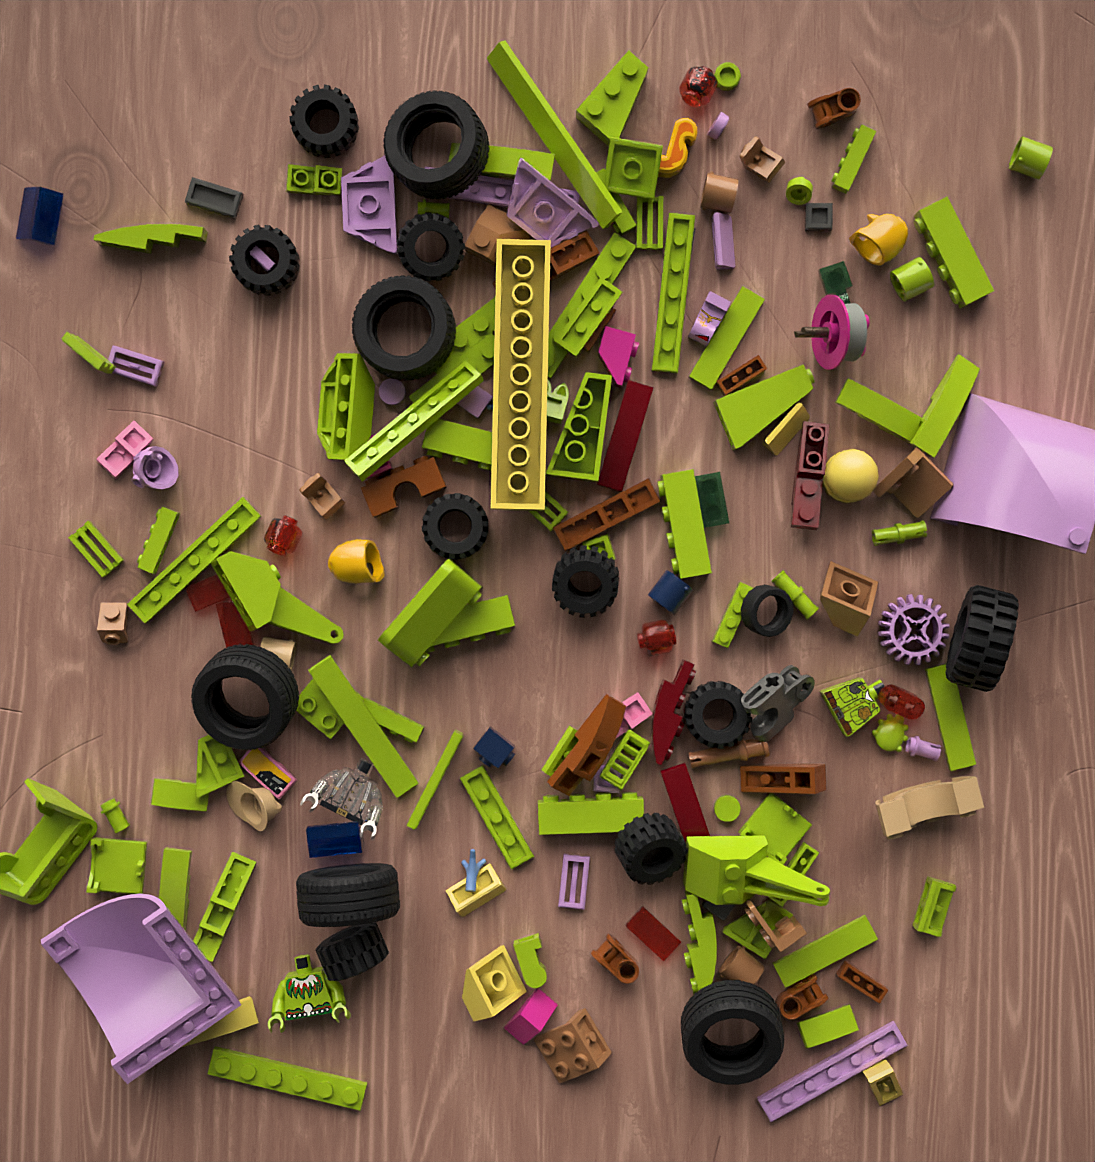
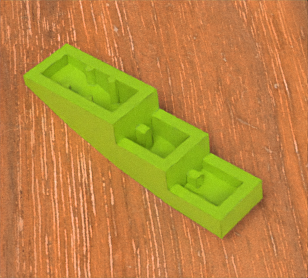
(504, 161)
(142, 237)
(945, 406)
(879, 410)
(176, 882)
(223, 904)

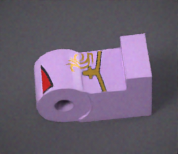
(709, 318)

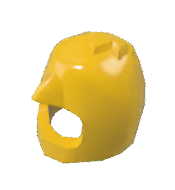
(883, 240)
(350, 561)

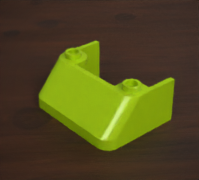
(430, 613)
(48, 848)

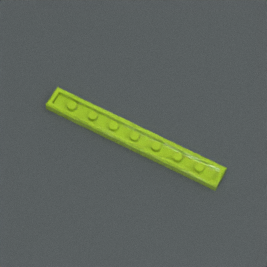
(554, 134)

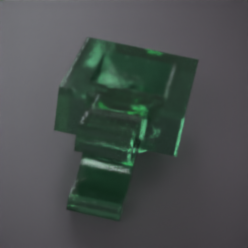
(836, 280)

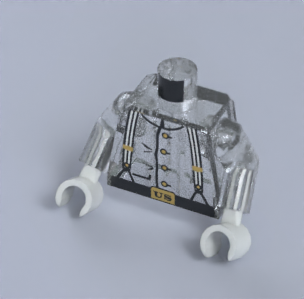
(350, 795)

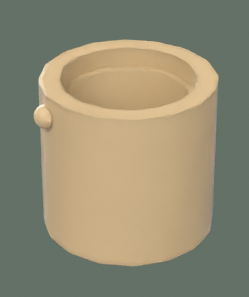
(282, 648)

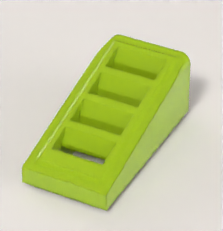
(637, 741)

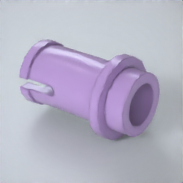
(922, 748)

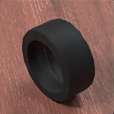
(782, 617)

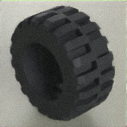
(982, 638)

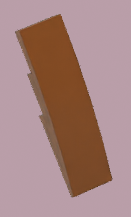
(570, 255)
(607, 514)

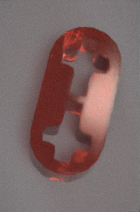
(899, 706)

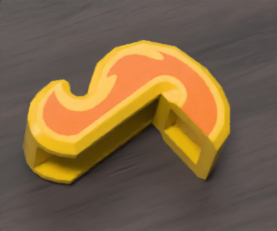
(676, 157)

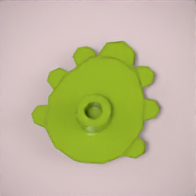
(891, 733)

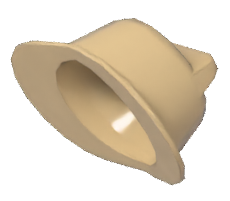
(252, 805)

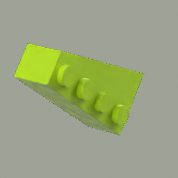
(582, 438)

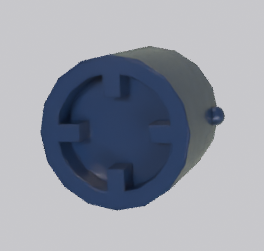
(670, 592)

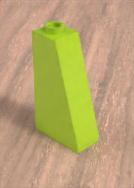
(756, 406)

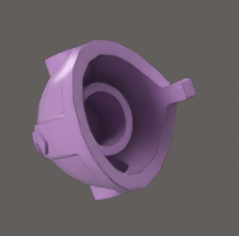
(154, 468)

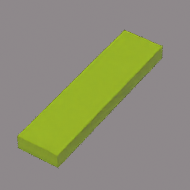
(726, 338)
(950, 719)
(435, 779)
(497, 817)
(825, 951)

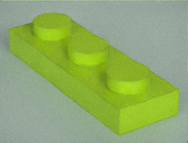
(588, 317)

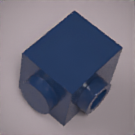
(494, 748)

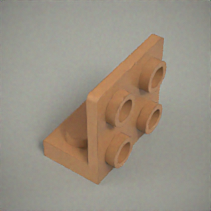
(915, 483)
(786, 931)
(573, 1047)

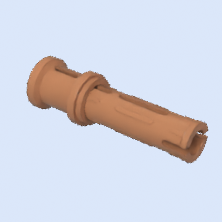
(743, 750)

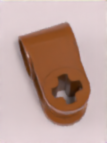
(829, 108)
(615, 959)
(803, 997)

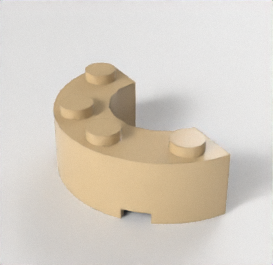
(928, 802)

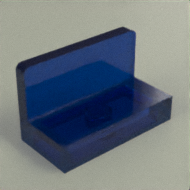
(39, 215)
(334, 839)

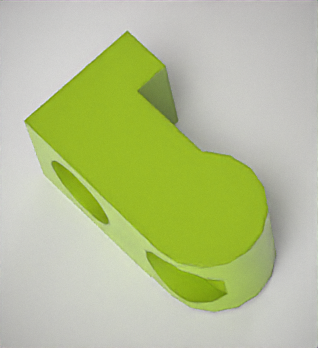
(531, 967)

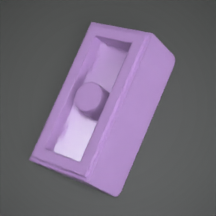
(723, 241)

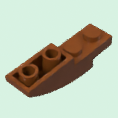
(594, 743)

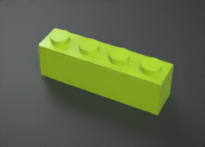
(952, 252)
(460, 442)
(685, 524)
(476, 621)
(588, 814)

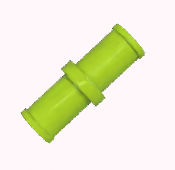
(899, 533)
(796, 594)

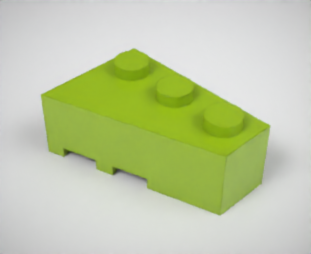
(612, 101)

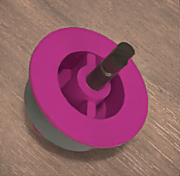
(836, 332)

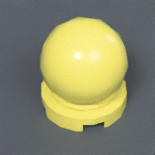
(850, 476)

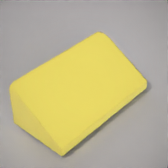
(786, 429)
(487, 887)

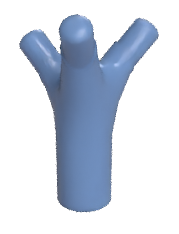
(472, 871)

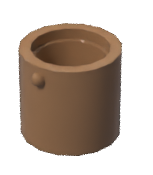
(719, 193)
(741, 966)

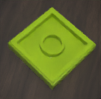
(632, 167)

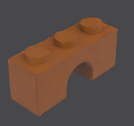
(381, 492)

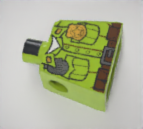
(852, 703)

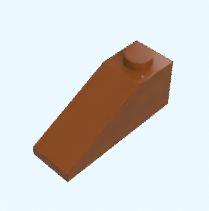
(783, 778)

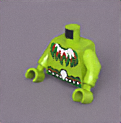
(307, 994)

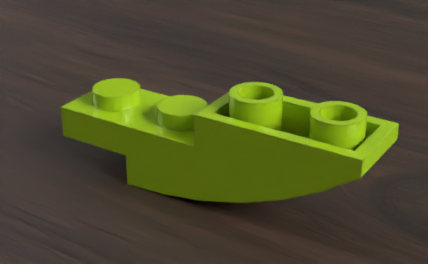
(703, 952)

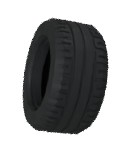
(417, 115)
(382, 297)
(226, 723)
(348, 895)
(739, 1062)

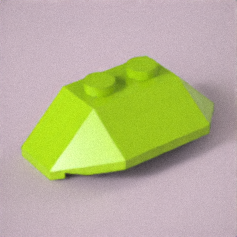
(345, 406)

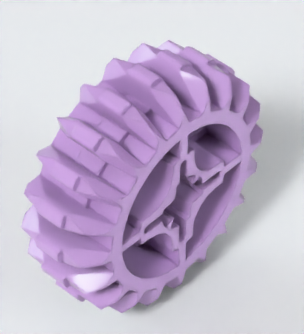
(923, 621)

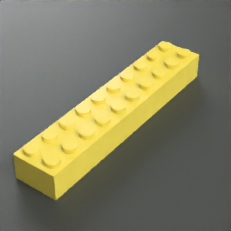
(520, 375)

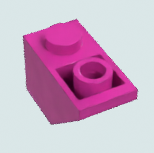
(615, 352)

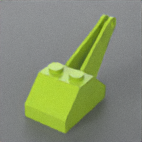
(262, 601)
(737, 868)

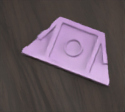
(371, 205)
(544, 208)

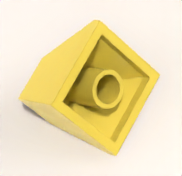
(491, 985)

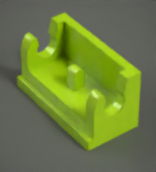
(933, 906)

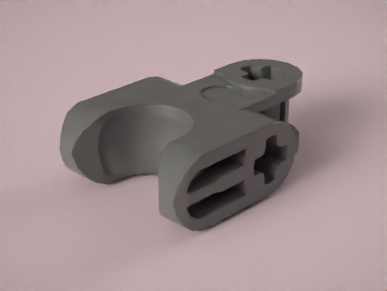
(774, 701)

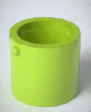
(1030, 157)
(912, 279)

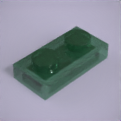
(712, 499)

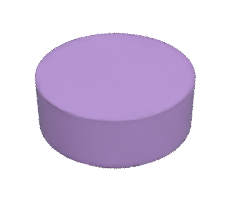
(718, 125)
(392, 391)

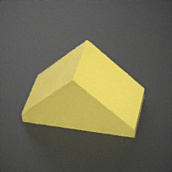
(883, 1082)

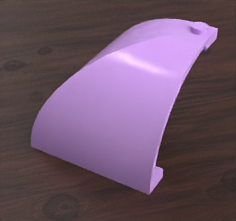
(1021, 474)
(140, 979)

